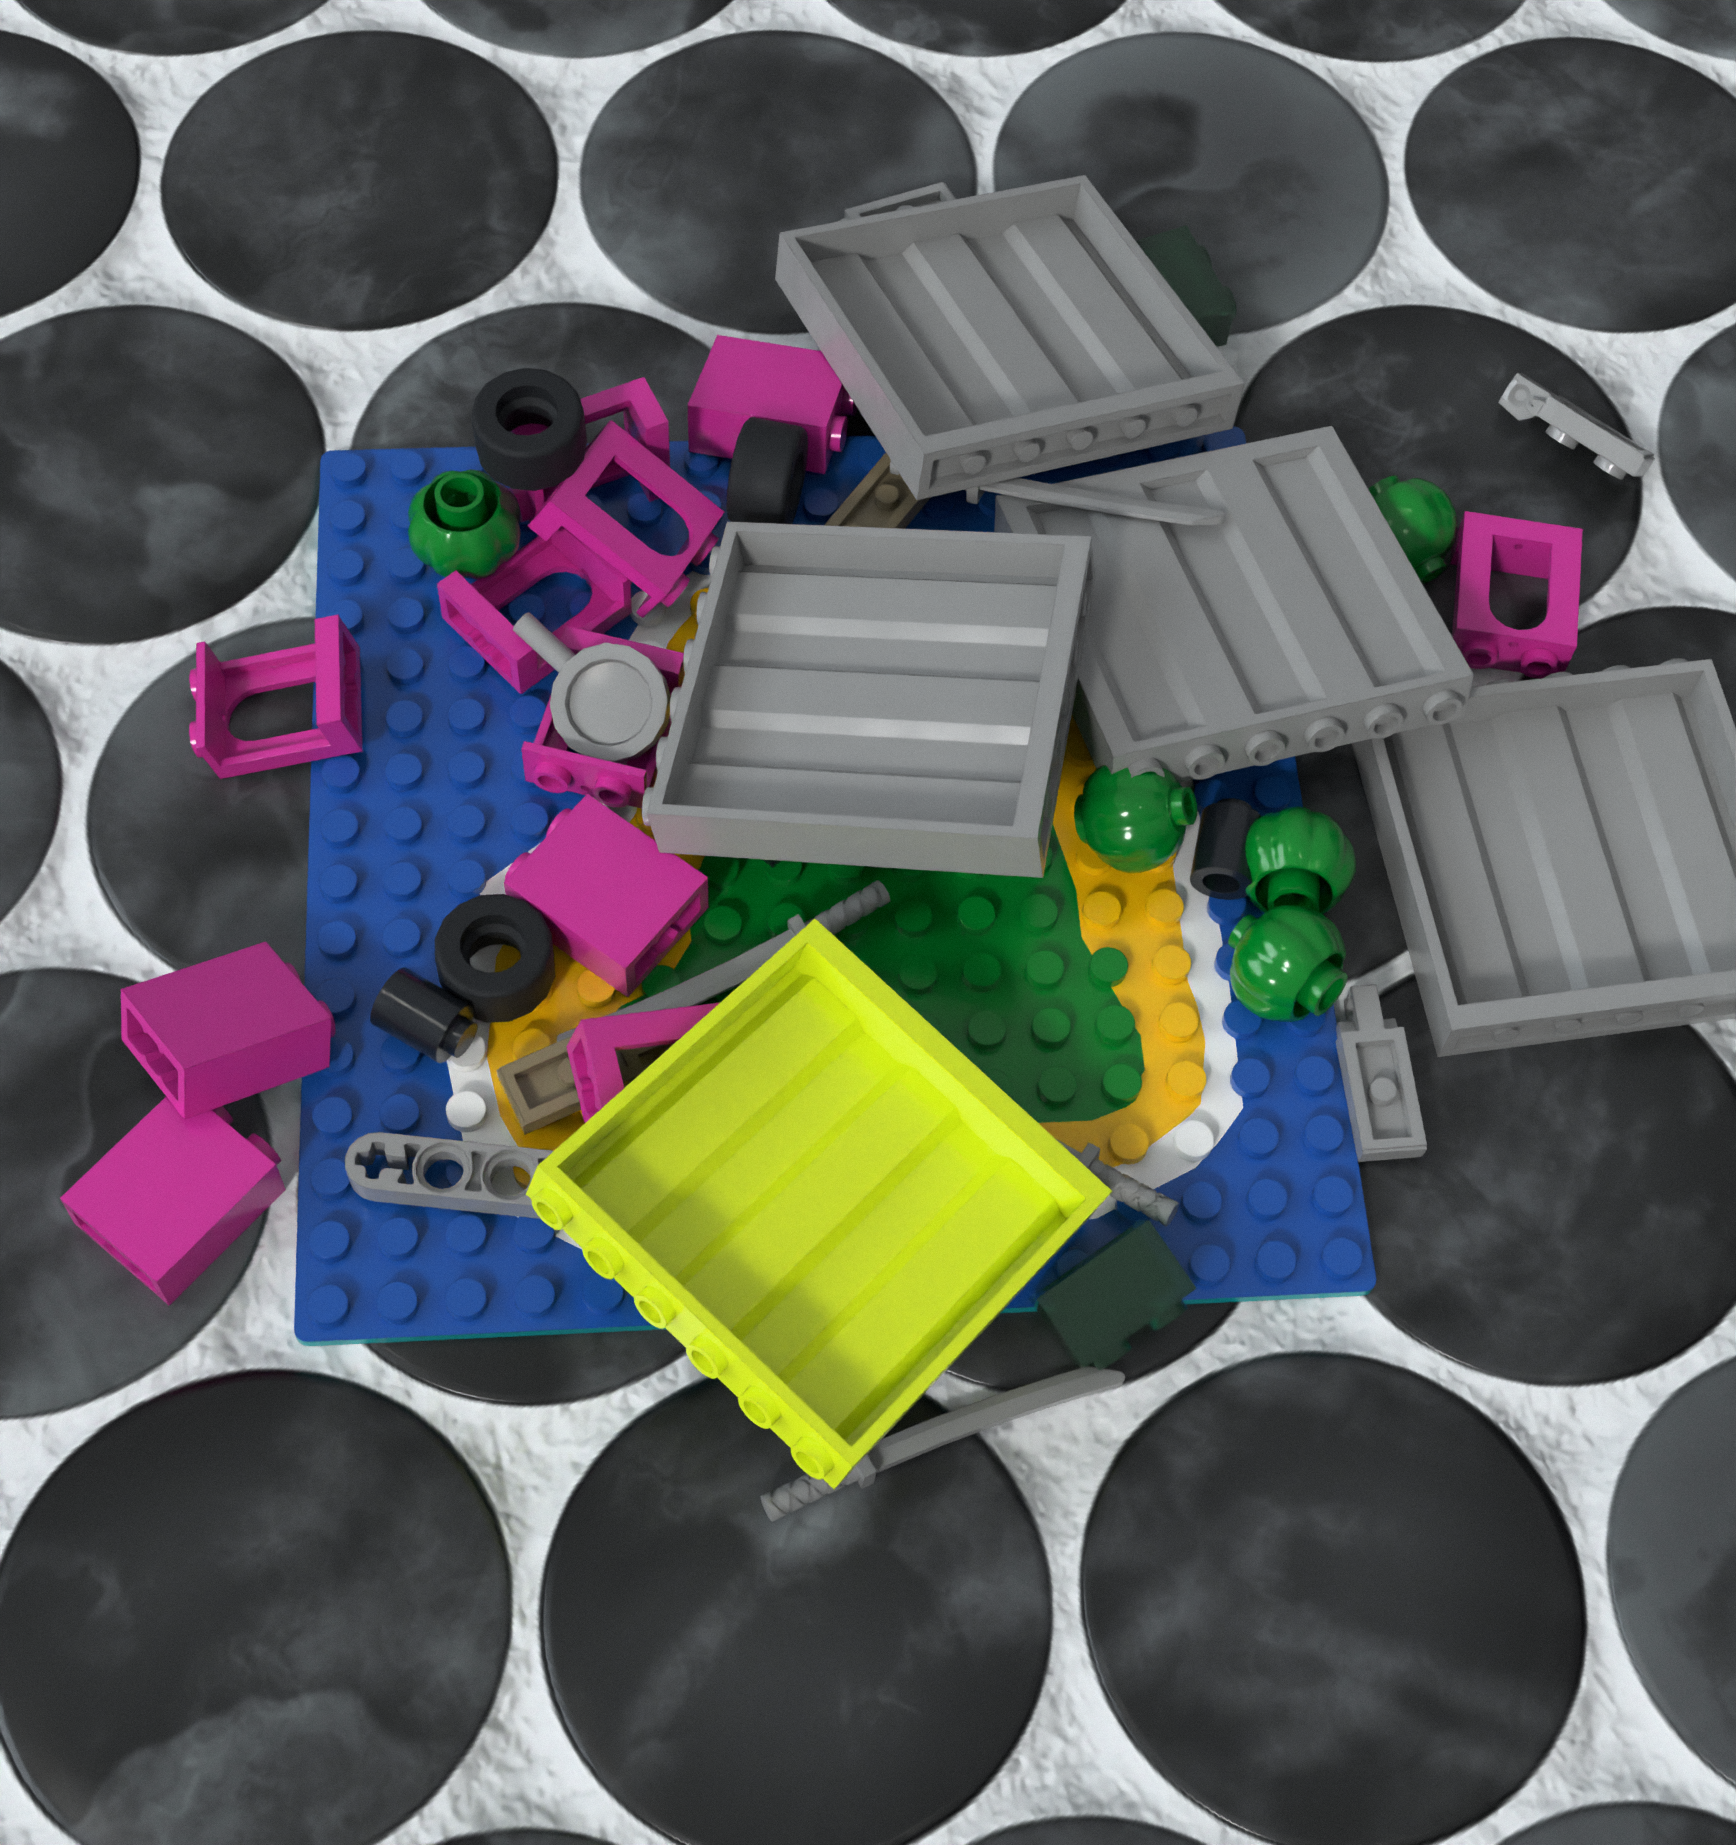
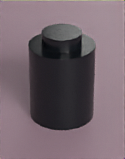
(1219, 853)
(424, 1016)

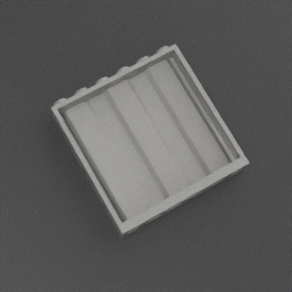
(1005, 335)
(1251, 632)
(876, 698)
(1565, 855)

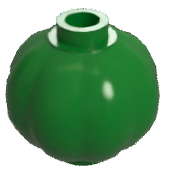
(1420, 520)
(464, 524)
(1135, 819)
(1298, 860)
(1287, 963)

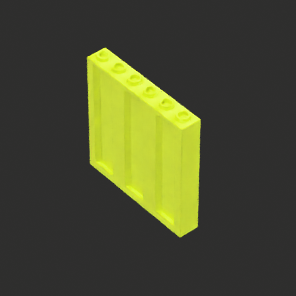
(817, 1200)

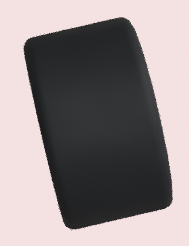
(524, 399)
(767, 472)
(488, 922)

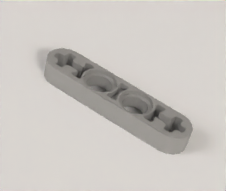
(470, 1193)

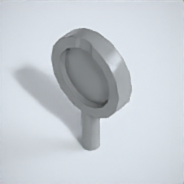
(606, 696)

